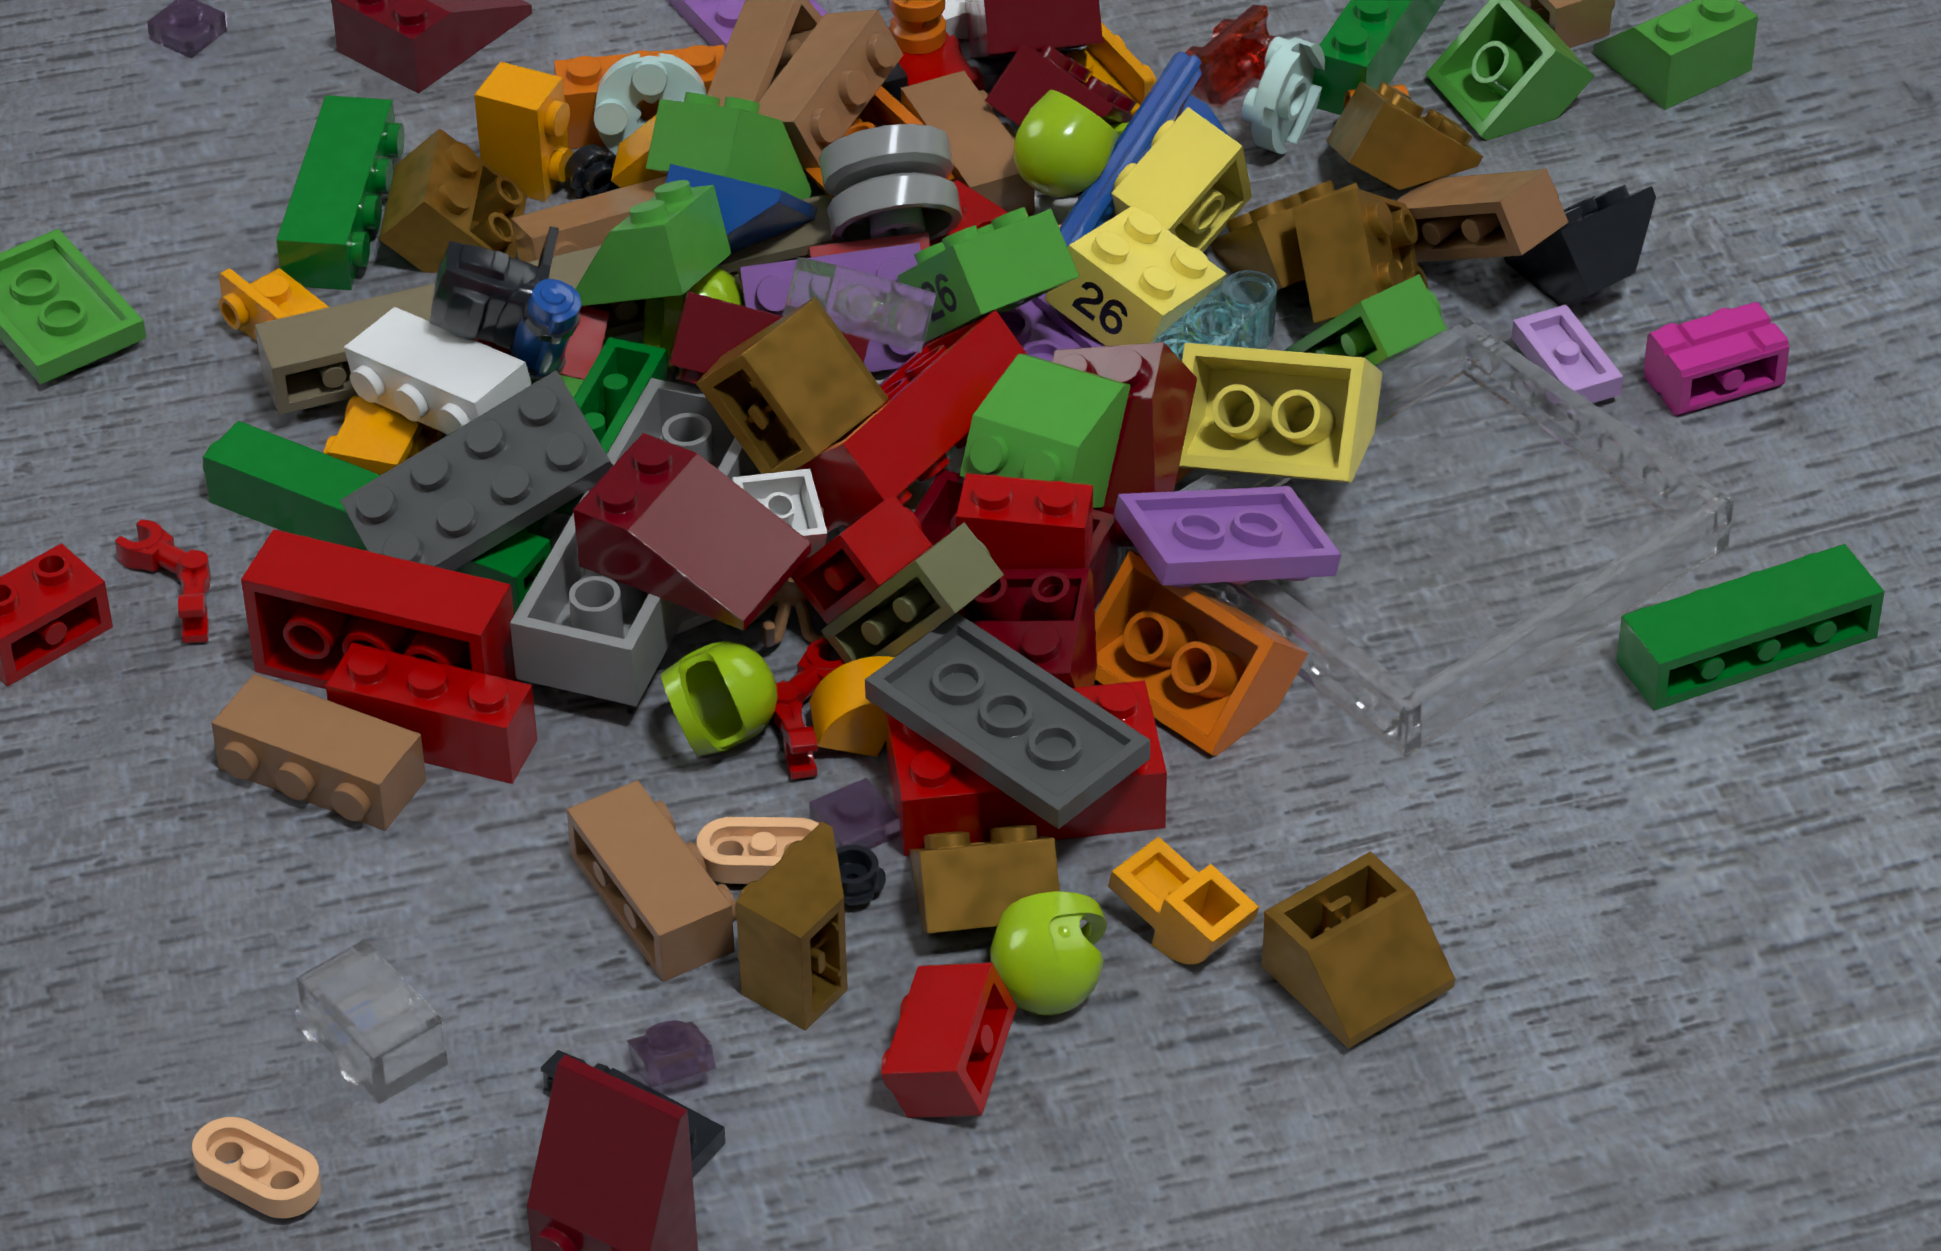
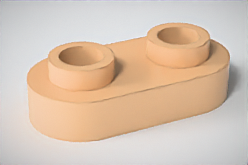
(748, 847)
(267, 1172)

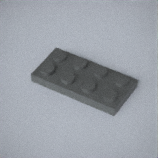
(482, 480)
(1007, 720)

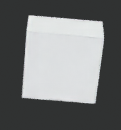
(792, 499)

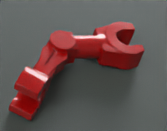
(192, 568)
(798, 739)

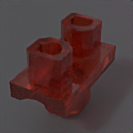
(1234, 54)

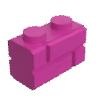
(1716, 358)

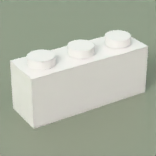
(430, 371)

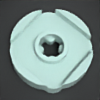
(632, 81)
(1285, 96)

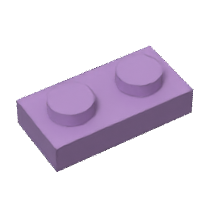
(1567, 352)

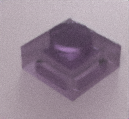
(187, 26)
(857, 815)
(671, 1052)

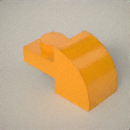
(843, 714)
(1187, 908)

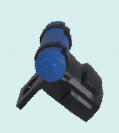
(507, 304)

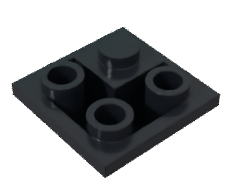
(1592, 249)

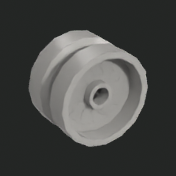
(890, 183)

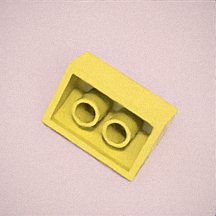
(1279, 412)

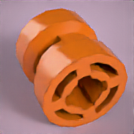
(918, 25)

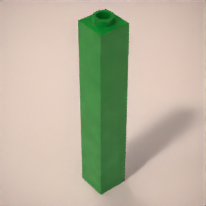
(302, 493)

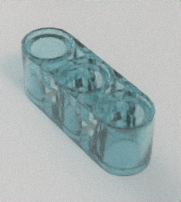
(1232, 314)

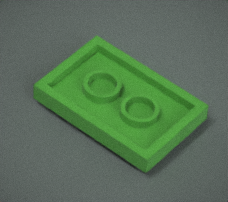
(60, 308)

